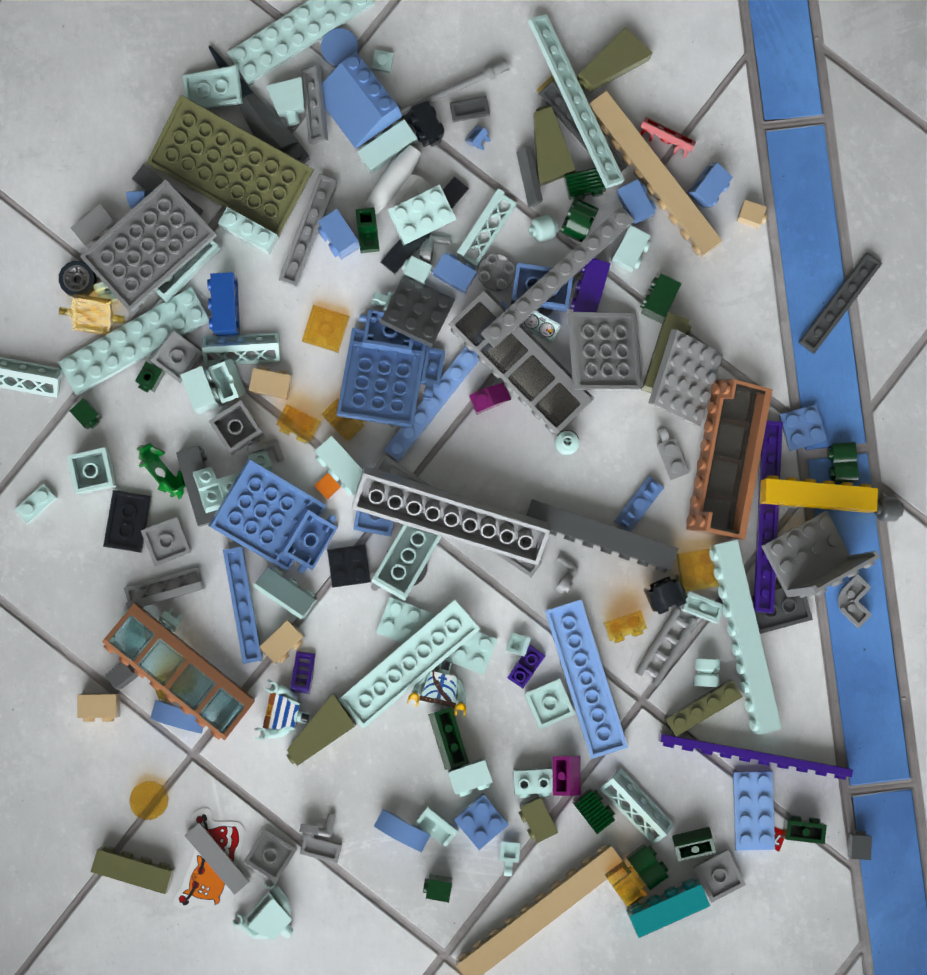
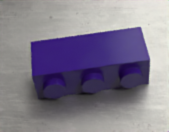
(590, 286)

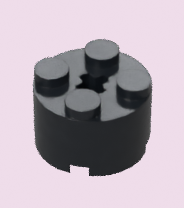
(666, 594)

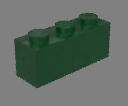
(448, 738)

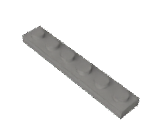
(307, 230)

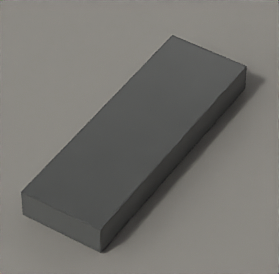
(529, 176)

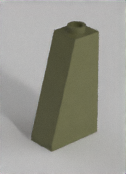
(616, 59)
(551, 149)
(324, 728)

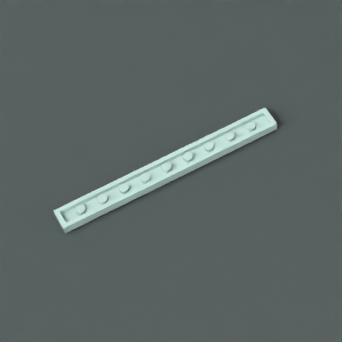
(576, 101)

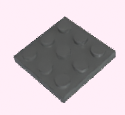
(417, 311)

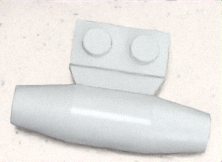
(398, 182)

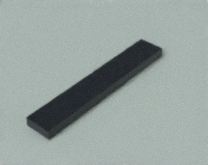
(398, 254)

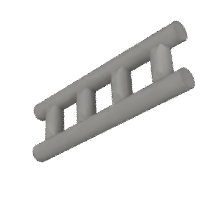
(654, 649)

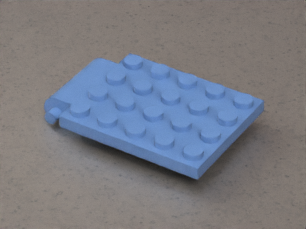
(381, 374)
(274, 519)

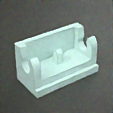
(436, 826)

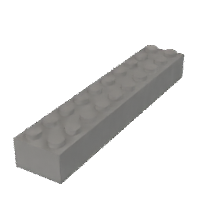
(450, 515)

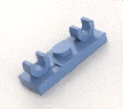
(639, 504)

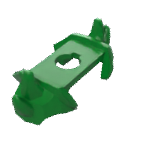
(150, 460)

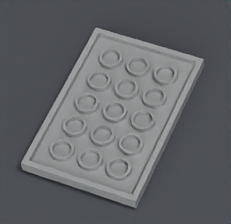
(148, 245)

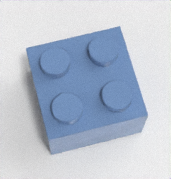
(338, 233)
(481, 821)

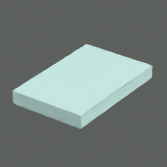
(214, 87)

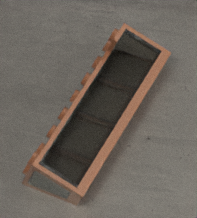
(729, 459)

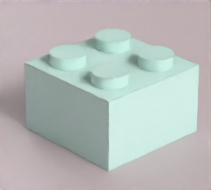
(200, 390)
(92, 471)
(470, 776)

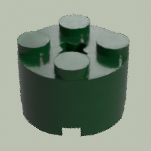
(579, 220)

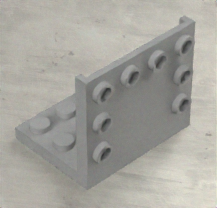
(813, 557)

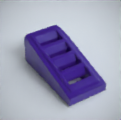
(302, 689)

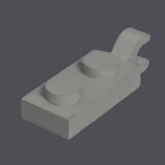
(671, 455)

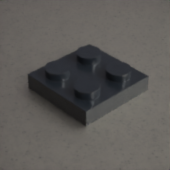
(348, 566)

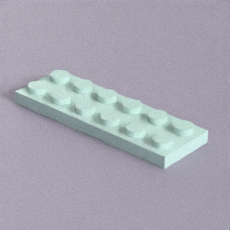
(404, 620)

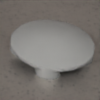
(496, 272)

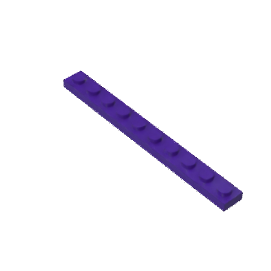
(767, 520)
(763, 758)

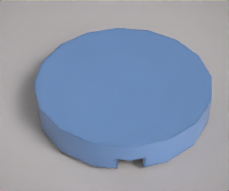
(338, 45)

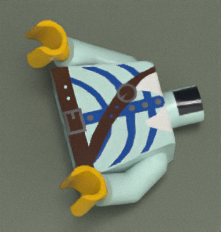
(440, 689)

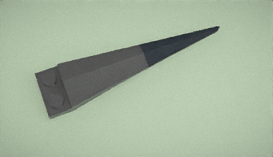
(264, 122)

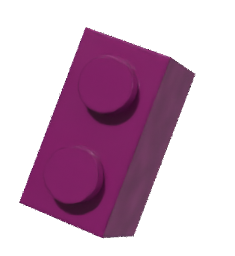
(566, 776)

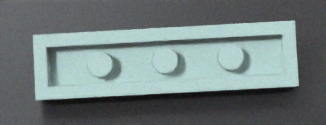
(480, 224)
(236, 343)
(24, 371)
(639, 804)

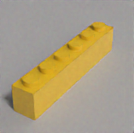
(818, 495)

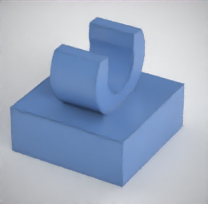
(477, 136)

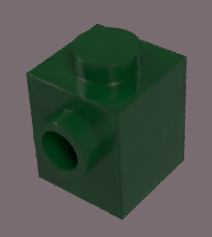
(149, 377)

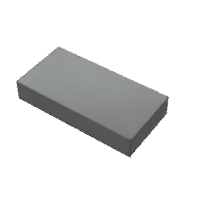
(321, 849)

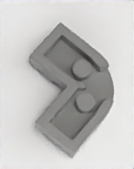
(849, 601)

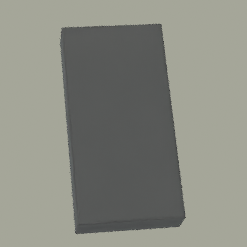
(469, 109)

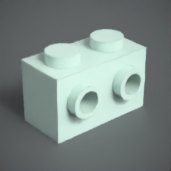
(533, 782)

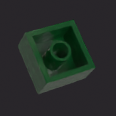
(661, 297)

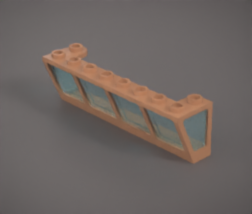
(178, 671)

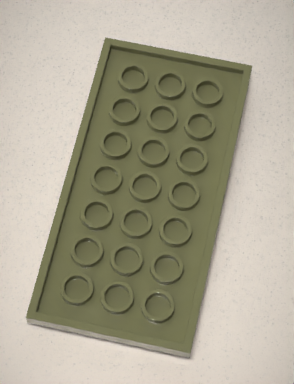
(229, 165)

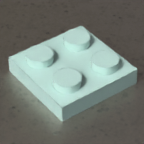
(549, 703)

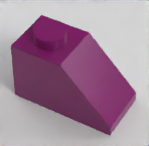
(489, 398)

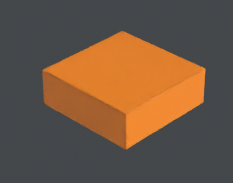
(327, 486)

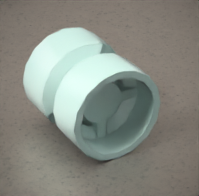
(707, 672)

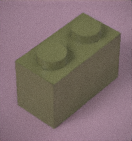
(538, 820)

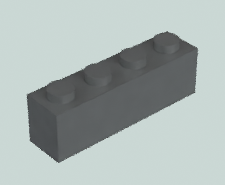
(191, 461)

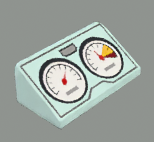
(542, 326)

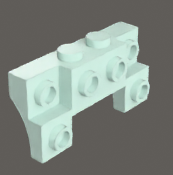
(214, 490)

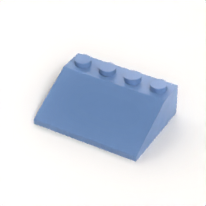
(358, 101)

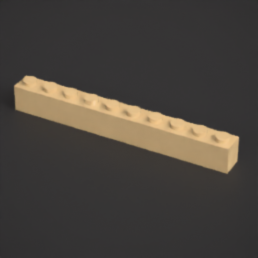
(654, 175)
(539, 914)

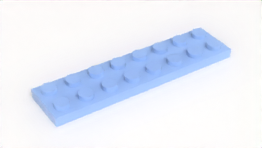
(586, 679)

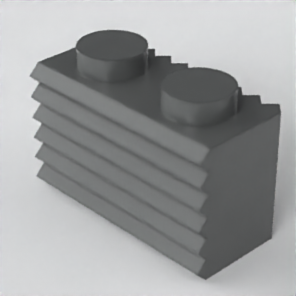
(121, 675)

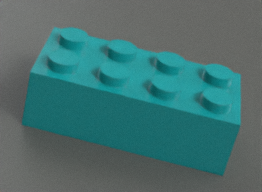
(668, 907)

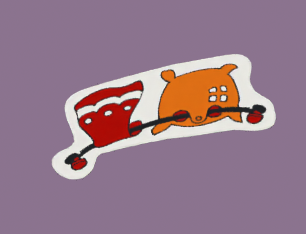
(201, 882)

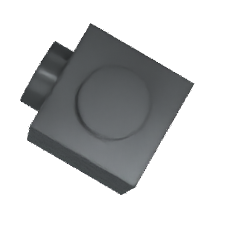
(859, 845)

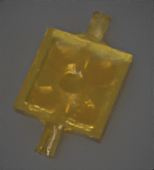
(91, 314)

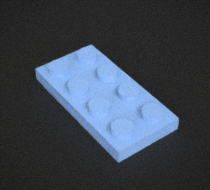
(753, 810)

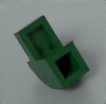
(367, 230)

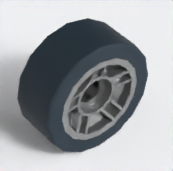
(67, 278)

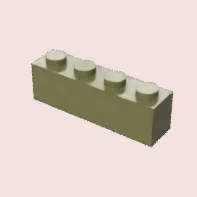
(703, 707)
(132, 870)

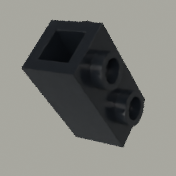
(427, 127)

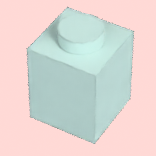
(417, 269)

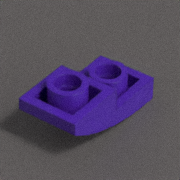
(526, 666)

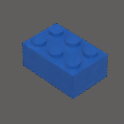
(224, 304)

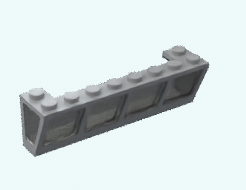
(522, 364)

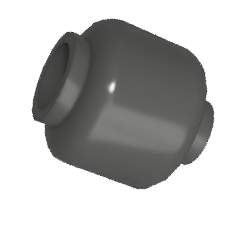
(889, 509)

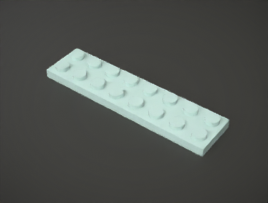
(292, 35)
(132, 341)
(409, 663)

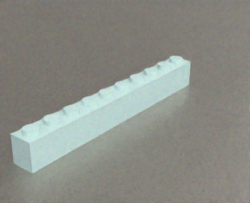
(745, 637)

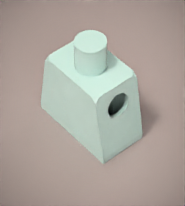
(288, 99)

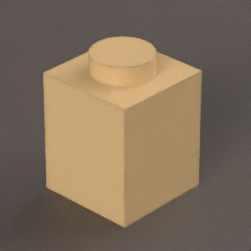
(752, 214)

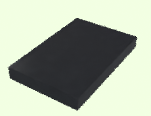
(125, 521)

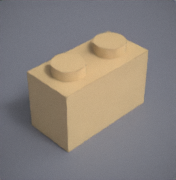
(270, 383)
(282, 641)
(98, 706)

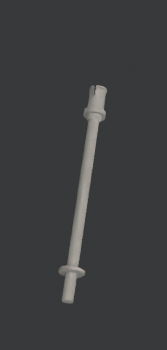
(489, 72)

